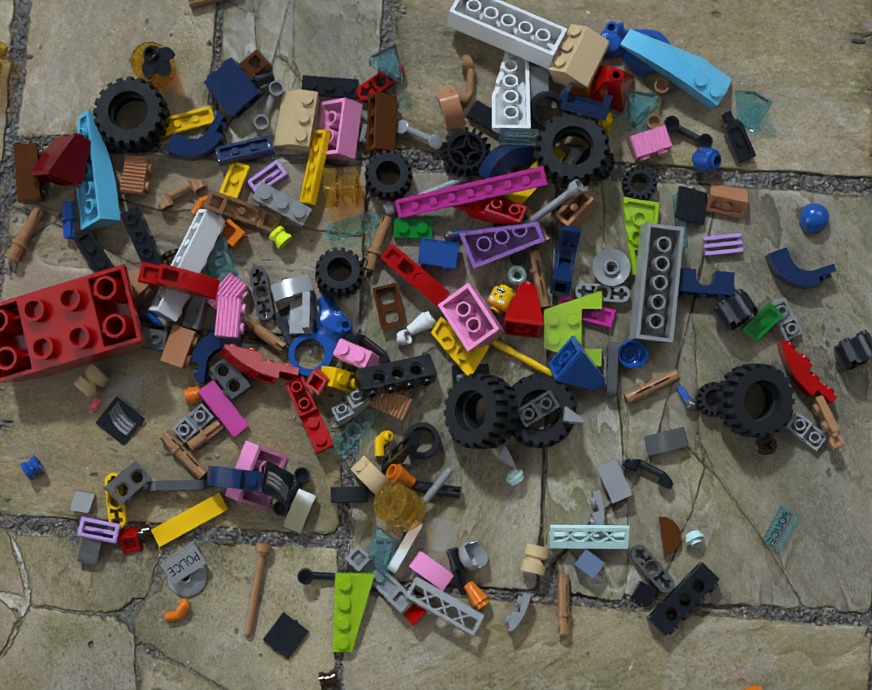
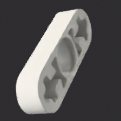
(403, 548)

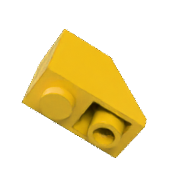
(340, 379)

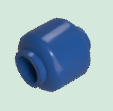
(706, 159)

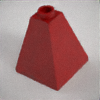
(612, 81)
(524, 313)

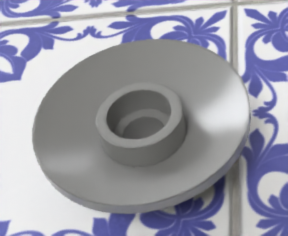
(613, 258)
(193, 586)

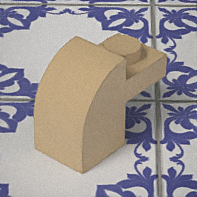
(369, 475)

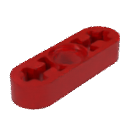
(366, 85)

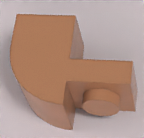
(450, 107)

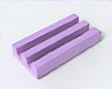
(278, 179)
(738, 242)
(99, 522)

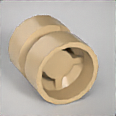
(91, 381)
(535, 559)

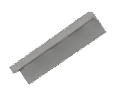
(446, 602)

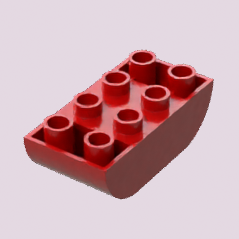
(68, 326)

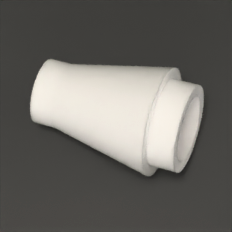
(421, 323)

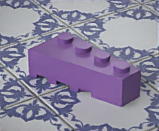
(497, 242)

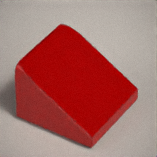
(317, 381)
(130, 540)
(414, 613)

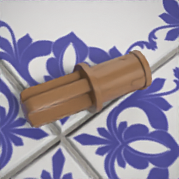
(205, 435)

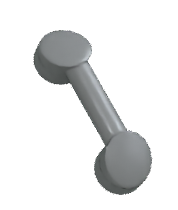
(275, 90)
(434, 141)

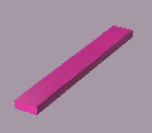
(471, 192)

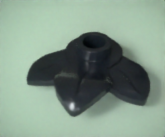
(158, 63)

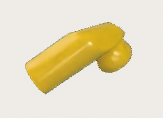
(381, 440)

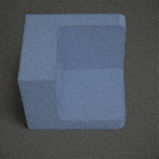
(588, 563)

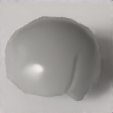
(472, 555)

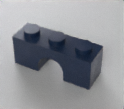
(721, 285)

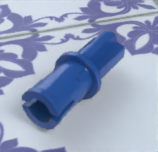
(68, 219)

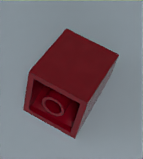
(63, 161)

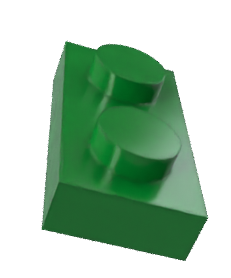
(412, 228)
(762, 322)

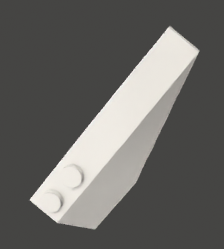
(511, 94)

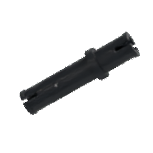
(445, 490)

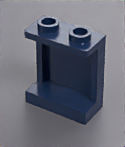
(233, 88)
(584, 105)

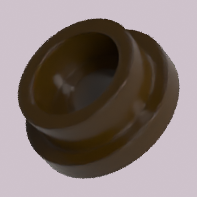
(145, 533)

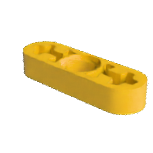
(111, 516)

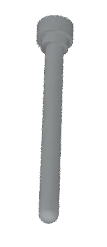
(575, 189)
(390, 207)
(398, 534)

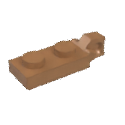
(827, 422)

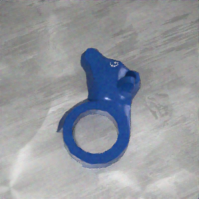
(615, 34)
(331, 328)

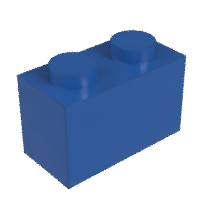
(438, 253)

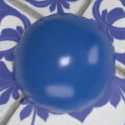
(814, 218)
(632, 354)

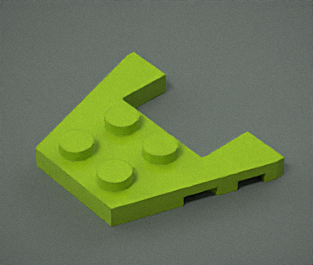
(566, 320)

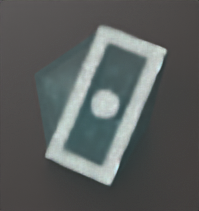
(388, 63)
(640, 105)
(751, 108)
(220, 258)
(381, 548)

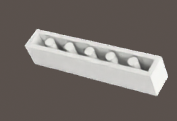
(190, 256)

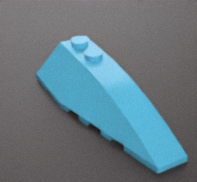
(680, 67)
(98, 193)

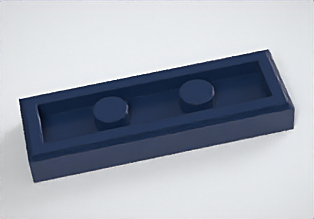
(244, 150)

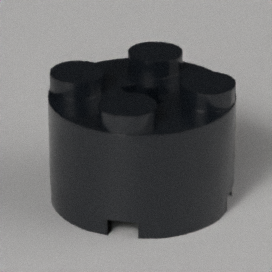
(736, 310)
(855, 351)

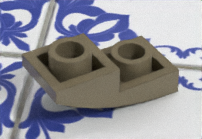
(299, 511)

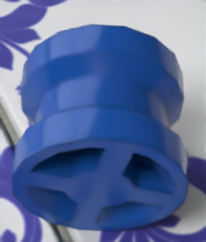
(32, 467)

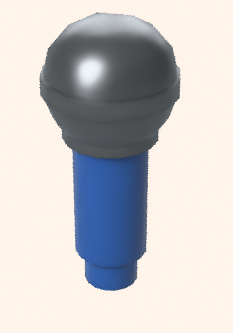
(451, 235)
(144, 313)
(690, 404)

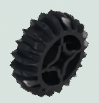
(459, 151)

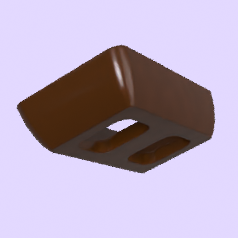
(265, 67)
(395, 306)

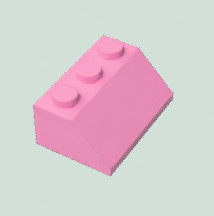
(343, 120)
(471, 318)
(254, 458)

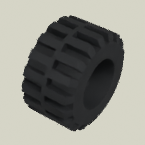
(382, 161)
(344, 259)

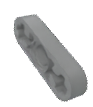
(587, 286)

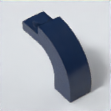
(201, 147)
(504, 157)
(565, 260)
(793, 276)
(206, 350)
(234, 478)

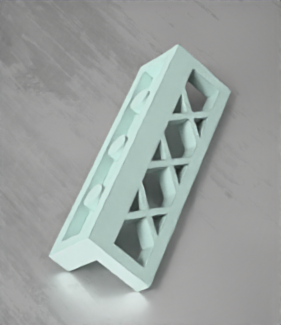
(598, 538)

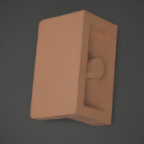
(727, 200)

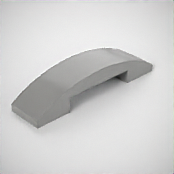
(383, 583)

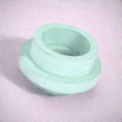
(519, 269)
(515, 476)
(694, 538)

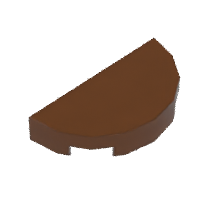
(670, 535)

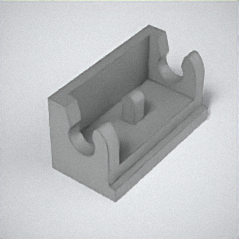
(195, 313)
(615, 480)

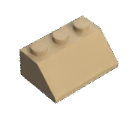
(578, 57)
(297, 120)

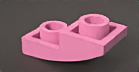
(431, 570)

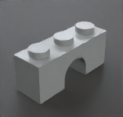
(281, 203)

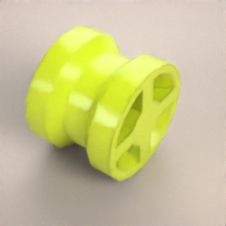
(280, 237)

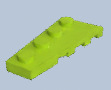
(635, 214)
(350, 599)

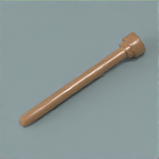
(262, 551)

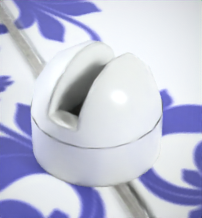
(404, 337)

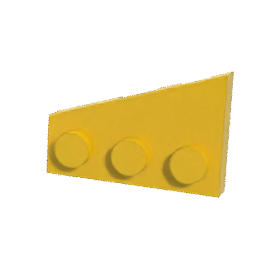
(454, 347)

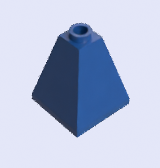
(575, 366)

